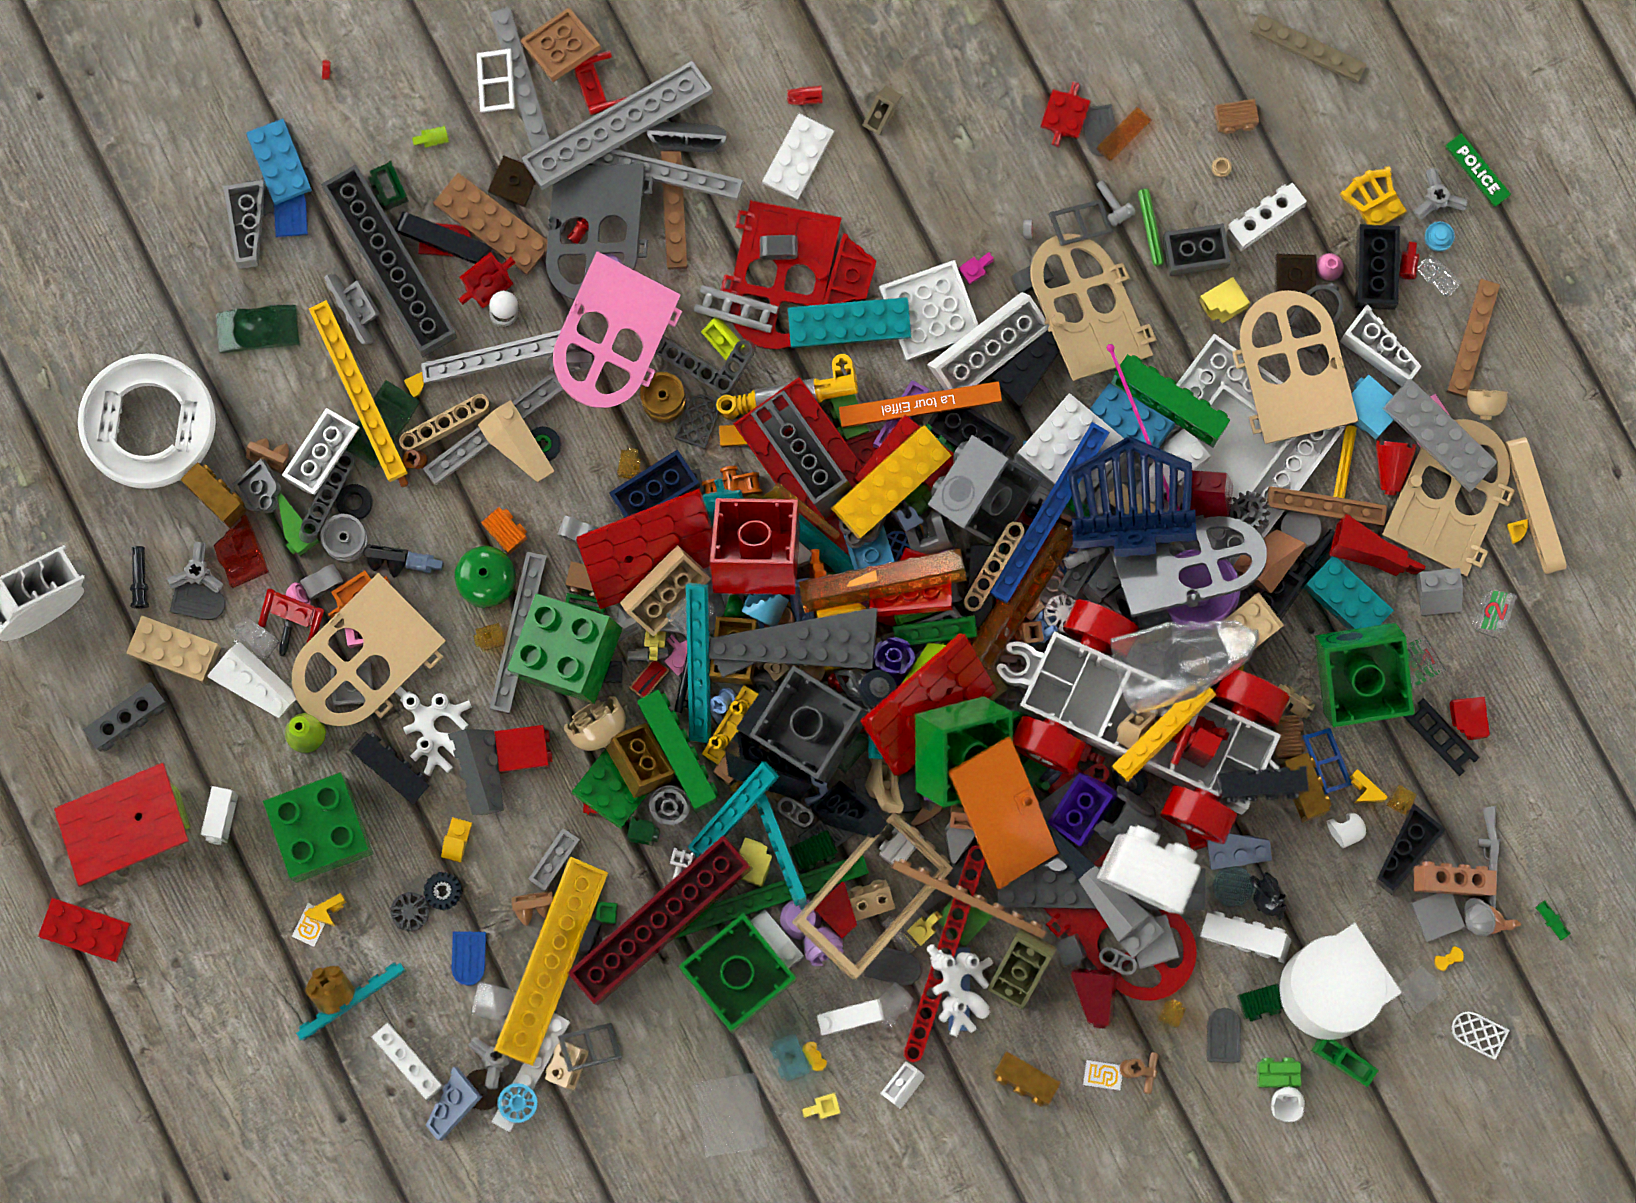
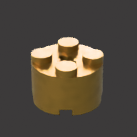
(329, 989)

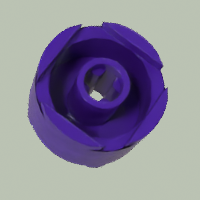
(894, 658)

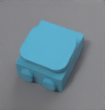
(1368, 401)

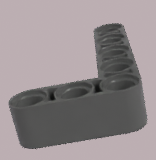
(701, 364)

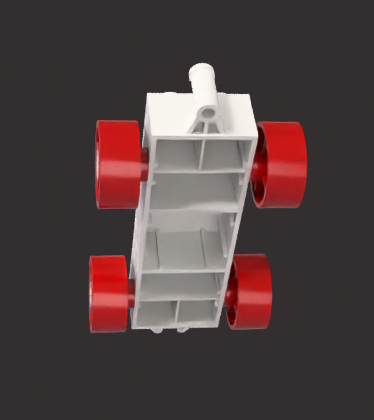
(1079, 696)

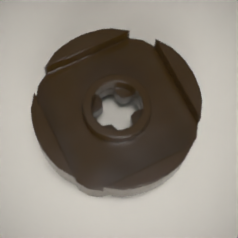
(489, 1100)

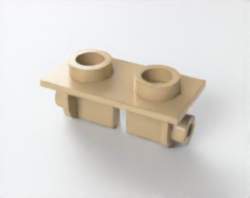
(1301, 703)

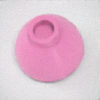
(1329, 267)
(297, 592)

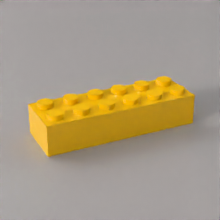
(891, 481)

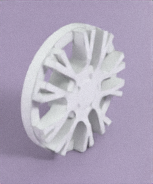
(1060, 613)

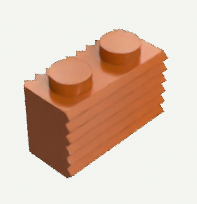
(505, 530)

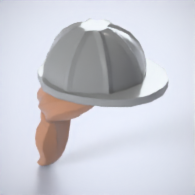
(1485, 919)

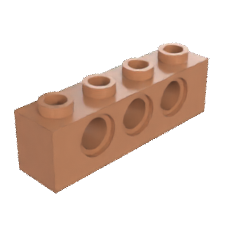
(1426, 880)

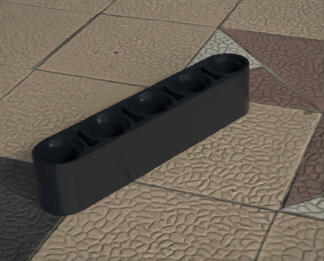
(441, 238)

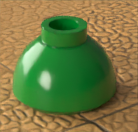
(734, 607)

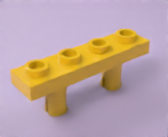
(727, 729)

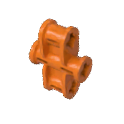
(739, 482)

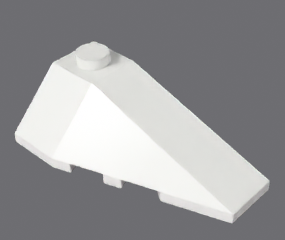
(1184, 446)

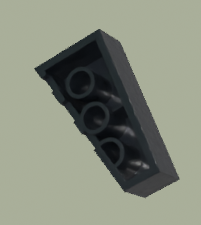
(389, 767)
(849, 812)
(1412, 844)

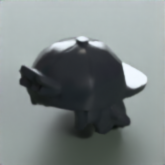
(1268, 897)

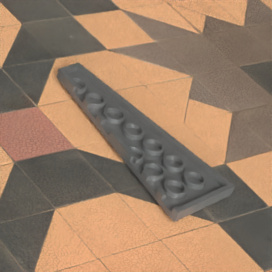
(827, 641)

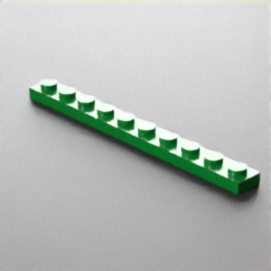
(771, 896)

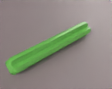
(1151, 227)

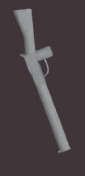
(1493, 845)

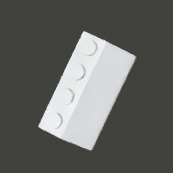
(320, 452)

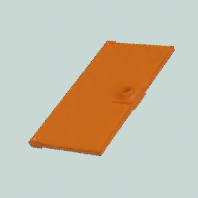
(1003, 812)

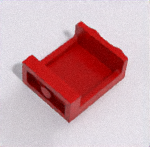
(523, 748)

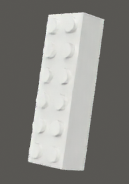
(990, 344)

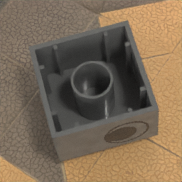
(983, 490)
(809, 724)

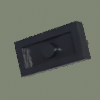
(395, 558)

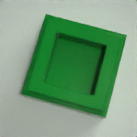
(607, 912)

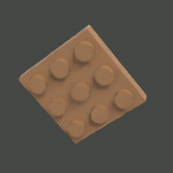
(560, 44)

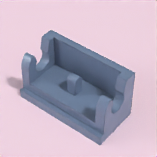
(906, 517)

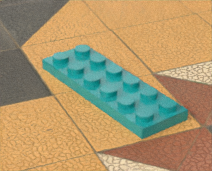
(849, 322)
(783, 857)

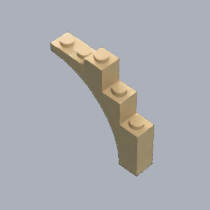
(884, 786)

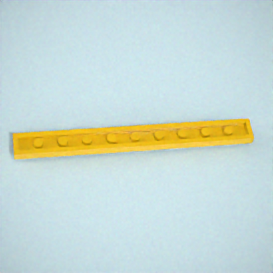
(358, 391)

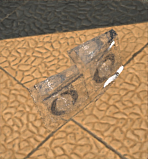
(1438, 273)

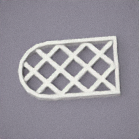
(1500, 1043)

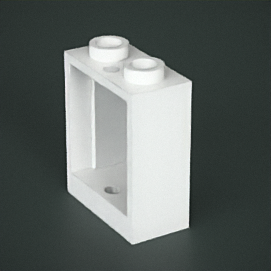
(219, 815)

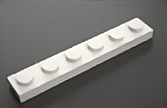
(529, 1074)

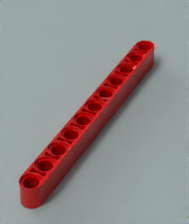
(944, 942)

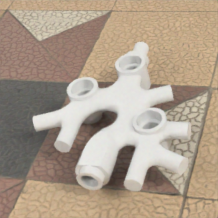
(424, 723)
(959, 999)

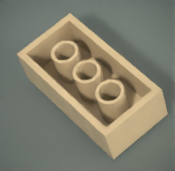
(663, 590)
(173, 650)

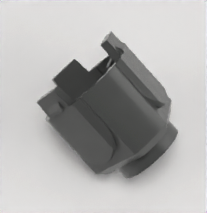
(1126, 812)

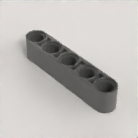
(322, 505)

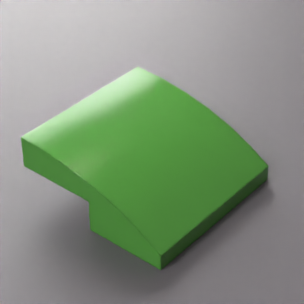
(976, 921)

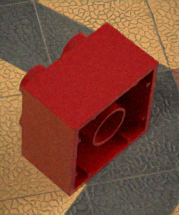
(755, 546)

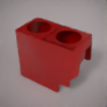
(1470, 717)

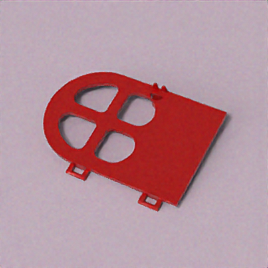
(816, 248)
(1090, 924)

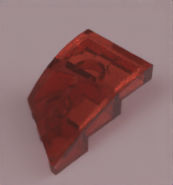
(241, 554)

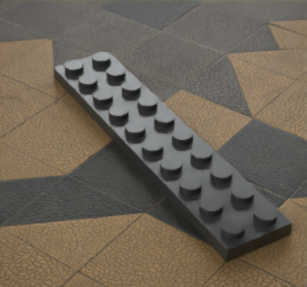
(1063, 890)

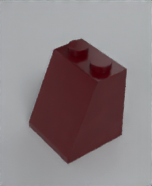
(1211, 494)
(1096, 994)

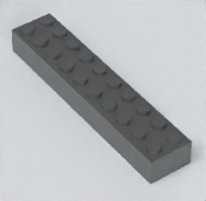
(389, 261)

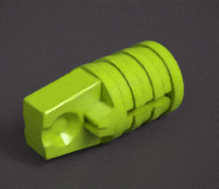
(432, 137)

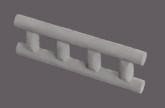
(743, 318)

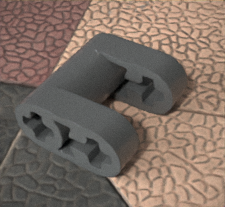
(935, 544)

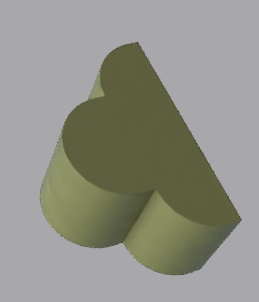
(1021, 968)

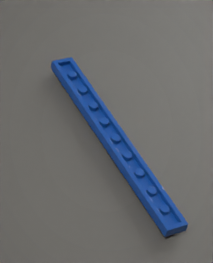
(1046, 517)

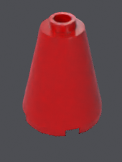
(1393, 465)

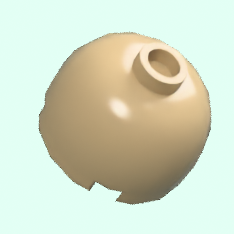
(1486, 402)

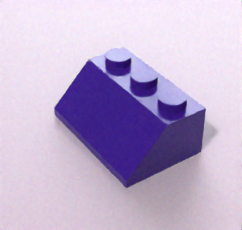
(1082, 808)

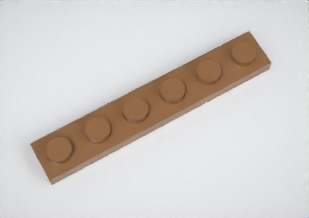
(674, 218)
(1473, 338)
(1326, 505)

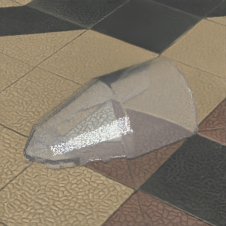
(1178, 661)

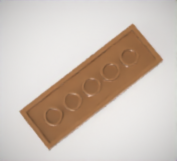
(492, 223)

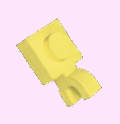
(654, 643)
(923, 928)
(825, 1107)

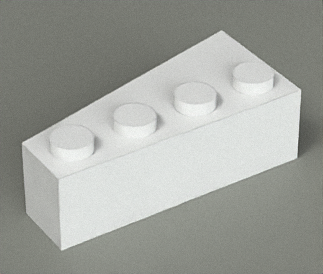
(1380, 348)
(253, 680)
(1246, 936)

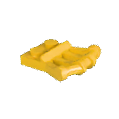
(1381, 210)

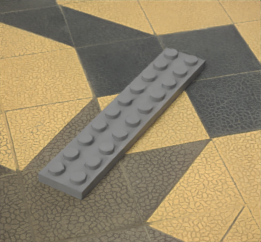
(617, 125)

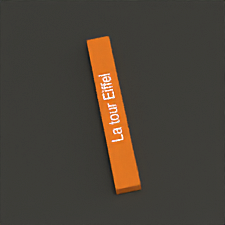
(920, 404)

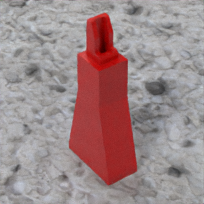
(1361, 545)

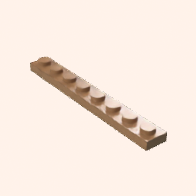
(961, 894)

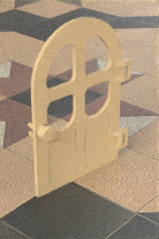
(1085, 342)
(1304, 401)
(1437, 526)
(389, 630)

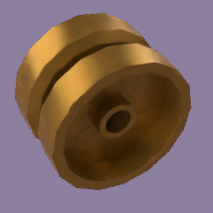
(667, 408)

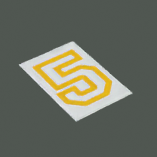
(308, 929)
(1102, 1075)

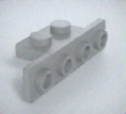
(356, 306)

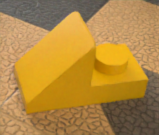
(1371, 792)
(456, 839)
(321, 911)

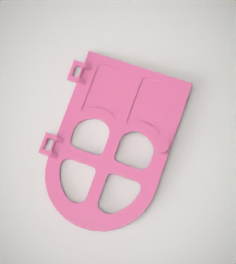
(626, 302)

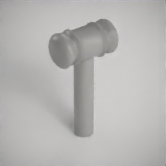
(1119, 213)

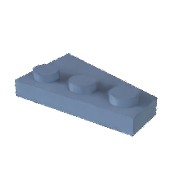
(1238, 851)
(455, 1103)

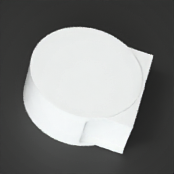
(37, 594)
(1335, 985)

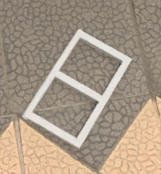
(496, 80)

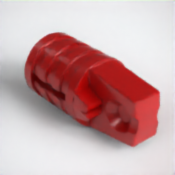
(805, 95)
(1409, 262)

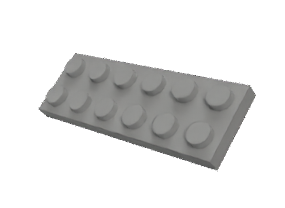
(1439, 435)

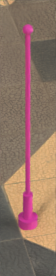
(1110, 348)

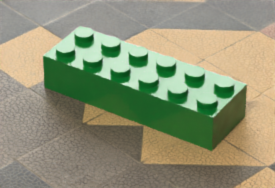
(1172, 401)
(677, 751)

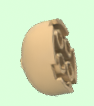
(595, 735)

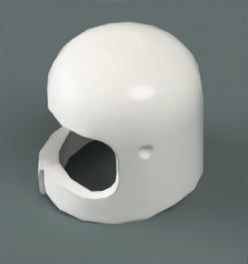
(503, 305)
(1347, 832)

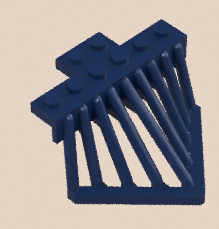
(1132, 532)

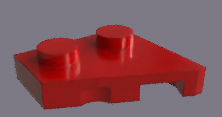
(838, 911)

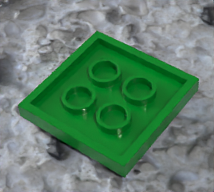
(607, 792)

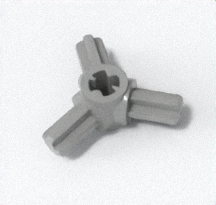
(1446, 198)
(188, 573)
(493, 1067)

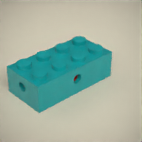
(1347, 596)

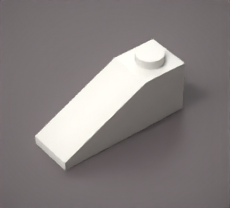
(777, 939)
(850, 1017)

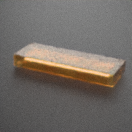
(1123, 134)

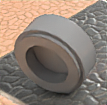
(1028, 229)

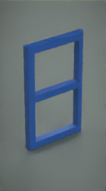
(1338, 757)

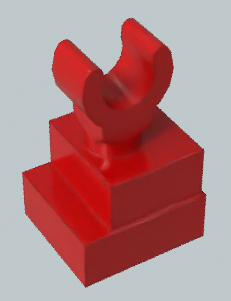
(1210, 726)
(1093, 757)

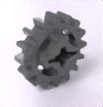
(1250, 503)

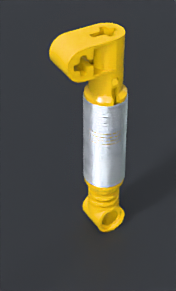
(821, 390)

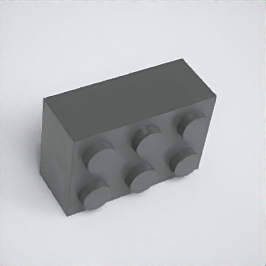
(1196, 249)

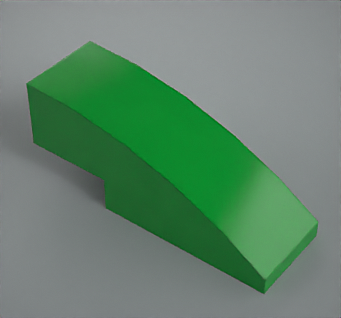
(1345, 1061)

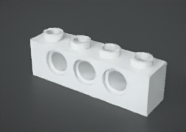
(1288, 194)
(407, 1061)

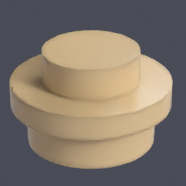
(1221, 167)

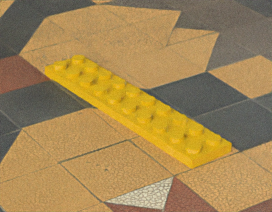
(551, 961)

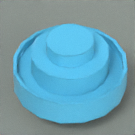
(1439, 236)

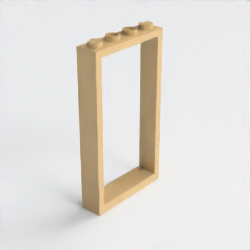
(825, 945)

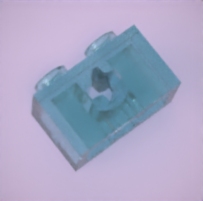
(789, 1045)

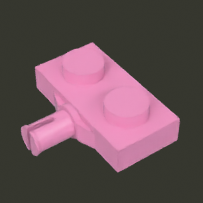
(677, 658)

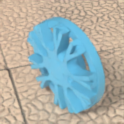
(517, 1103)

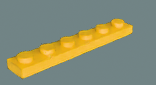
(1160, 734)

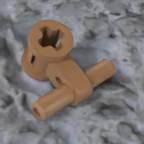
(1140, 1070)

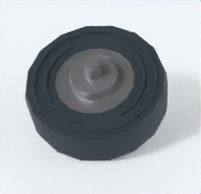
(876, 687)
(1136, 784)

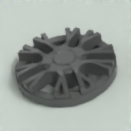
(409, 911)

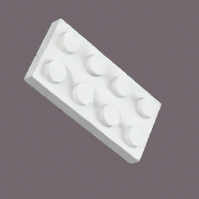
(798, 157)

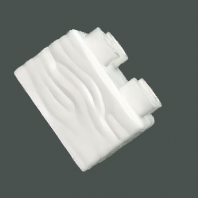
(1150, 872)

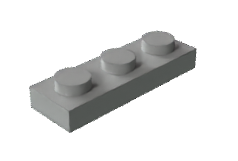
(554, 859)

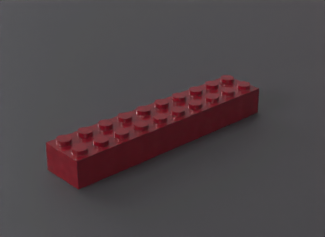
(660, 920)

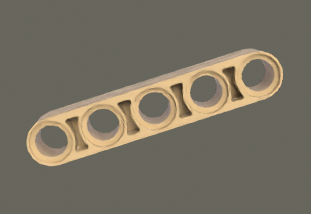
(450, 415)
(986, 573)

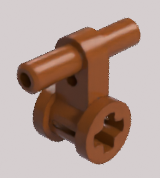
(408, 460)

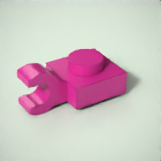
(973, 269)

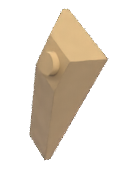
(511, 436)

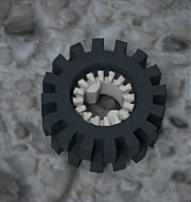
(432, 894)

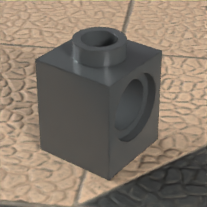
(1071, 950)

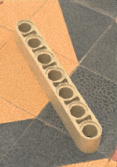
(1535, 505)

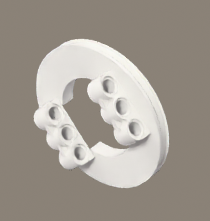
(101, 413)

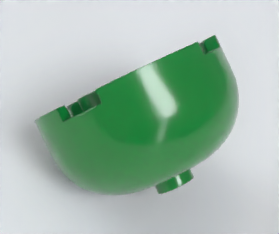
(488, 589)

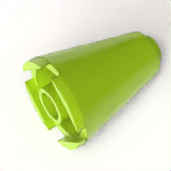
(305, 733)

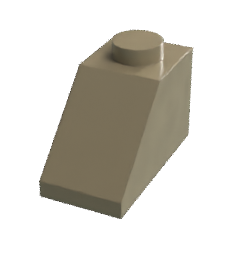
(882, 110)

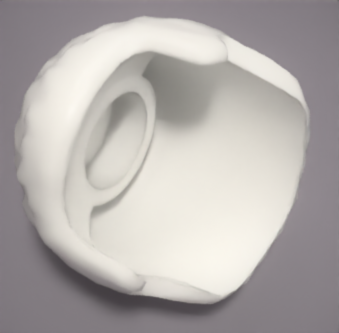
(1287, 1104)

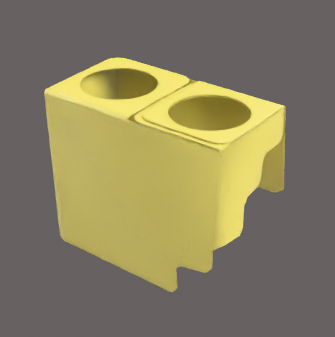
(1224, 301)
(756, 856)

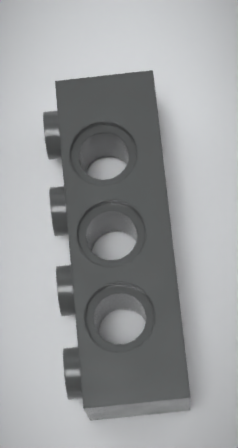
(96, 729)

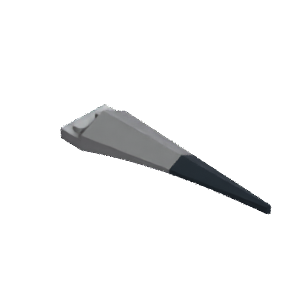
(1123, 915)

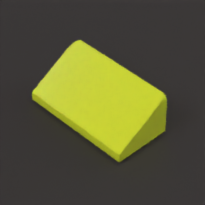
(721, 337)

